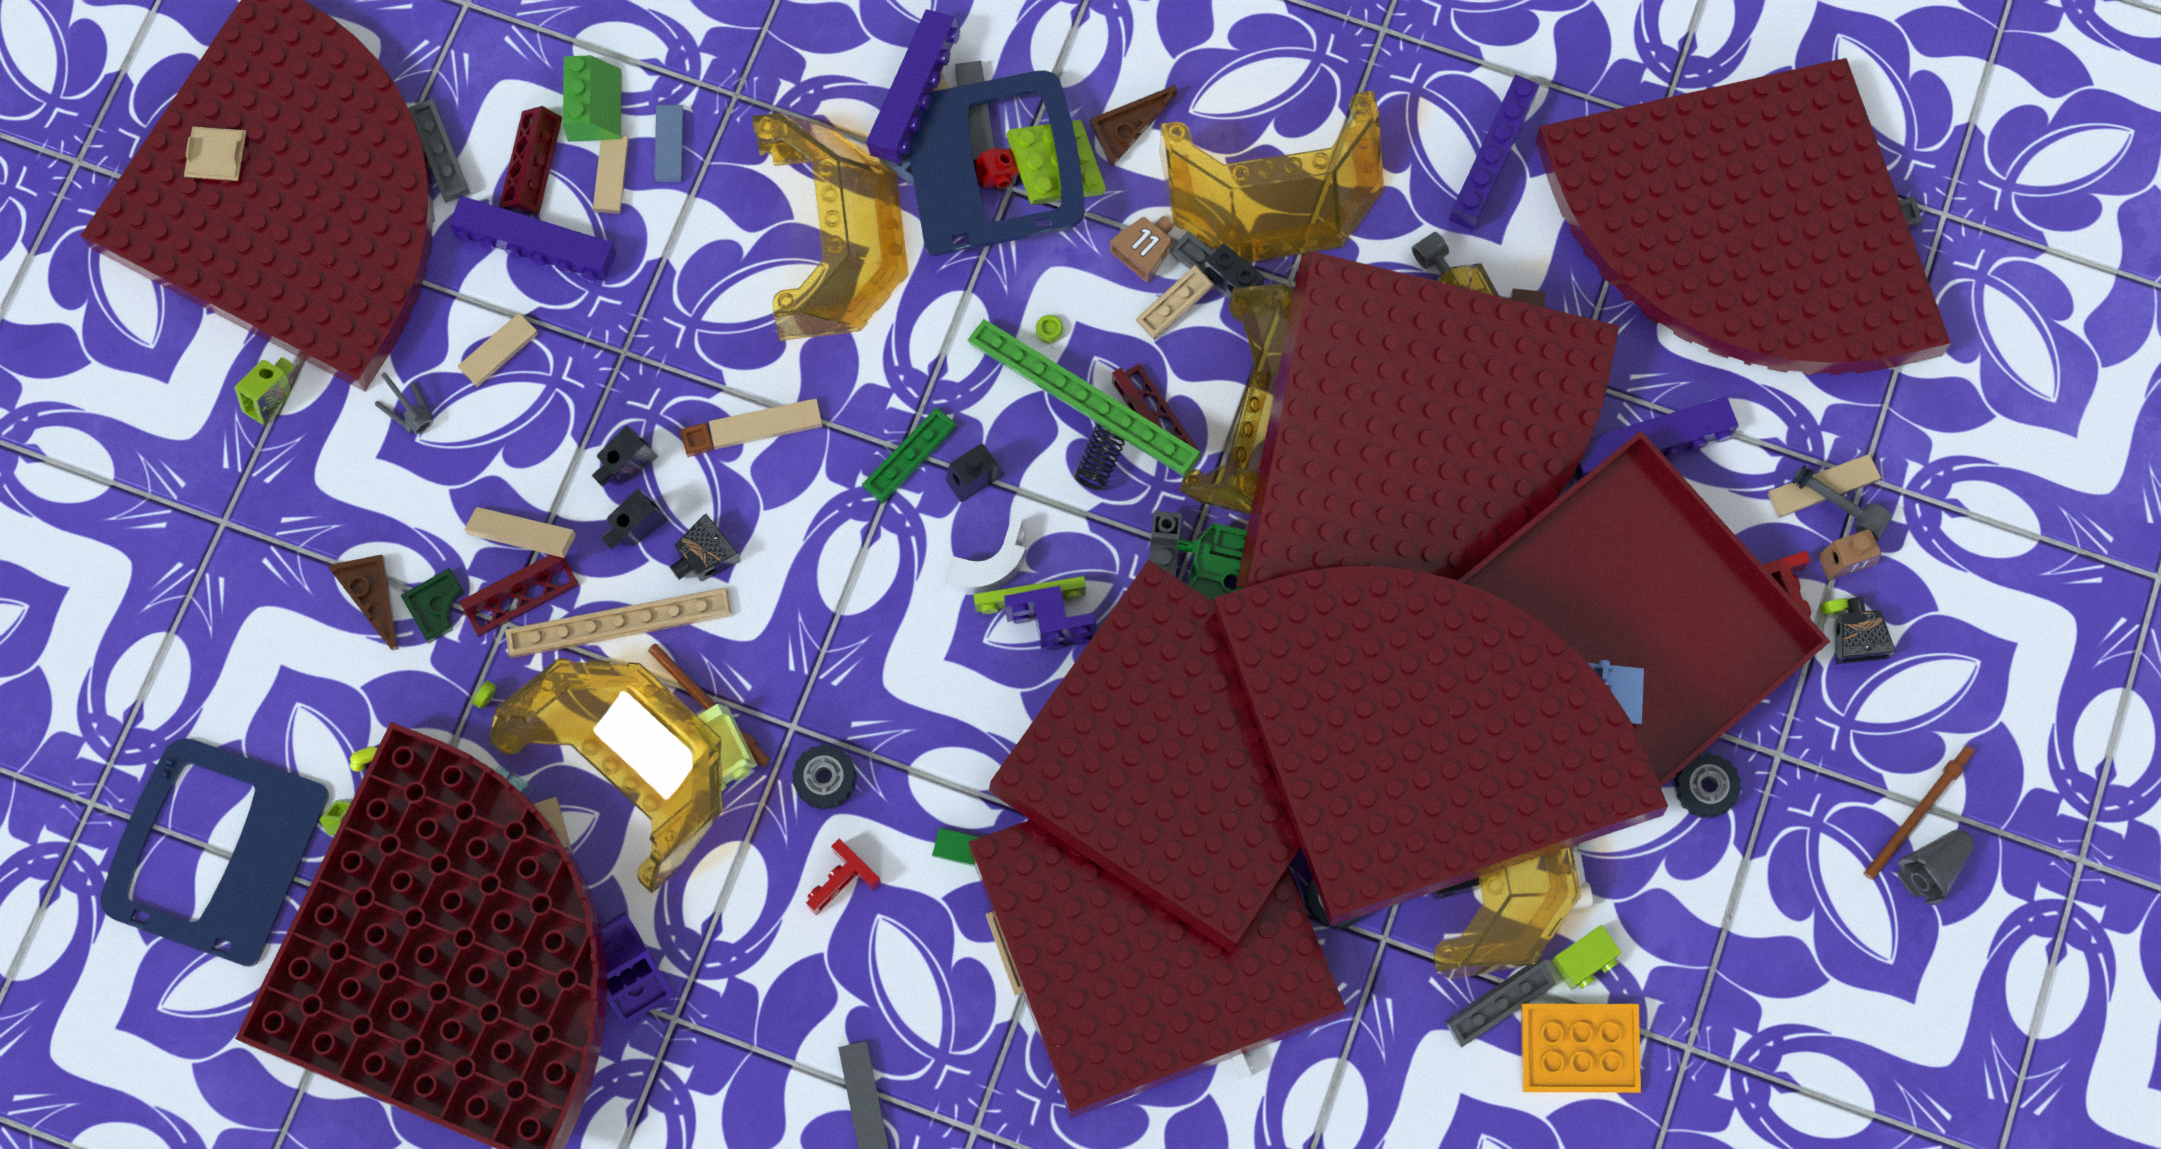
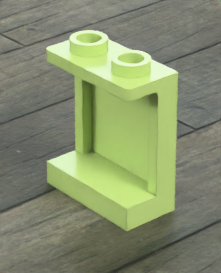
(735, 754)

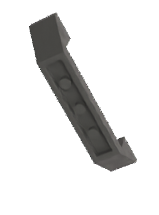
(1164, 540)

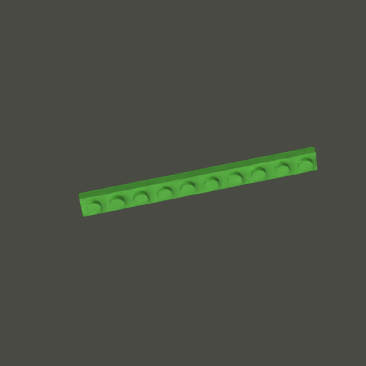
(1085, 398)

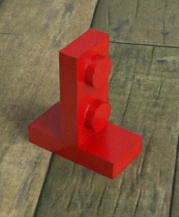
(1782, 573)
(841, 877)

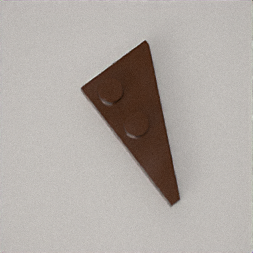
(1124, 125)
(369, 588)

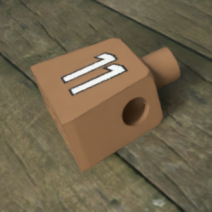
(1143, 246)
(1854, 554)

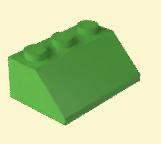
(591, 99)

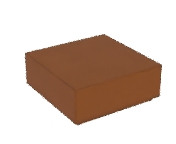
(696, 440)

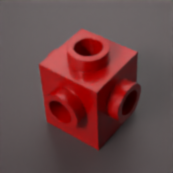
(996, 168)

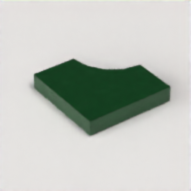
(432, 604)

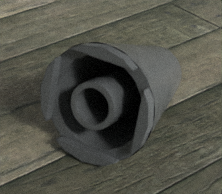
(1936, 866)

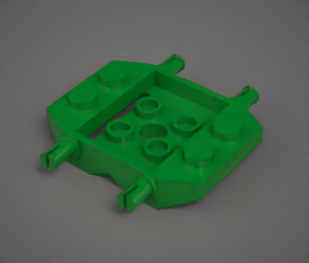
(1209, 569)

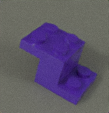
(1050, 618)
(632, 973)

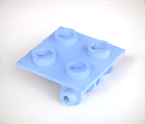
(1626, 686)

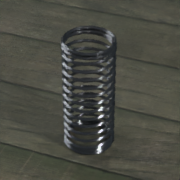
(1093, 475)

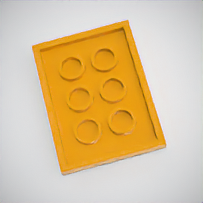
(1580, 1048)

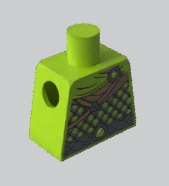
(264, 389)

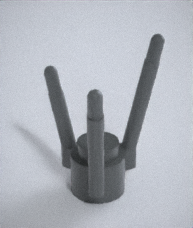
(415, 418)

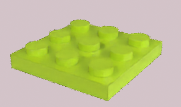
(1038, 163)

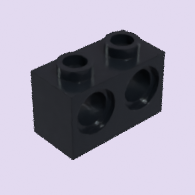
(1231, 270)

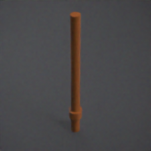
(702, 697)
(1951, 772)

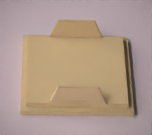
(214, 153)

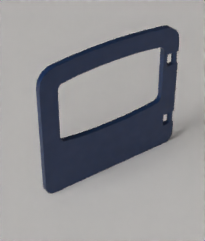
(946, 172)
(260, 868)

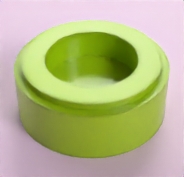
(1049, 329)
(1834, 606)
(484, 694)

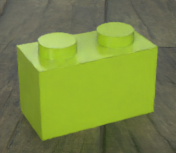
(1586, 958)

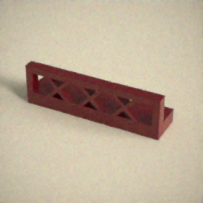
(534, 160)
(1134, 400)
(513, 584)

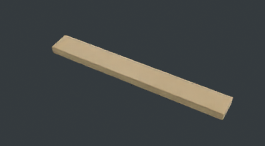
(618, 623)

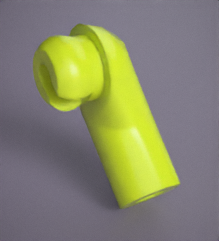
(361, 758)

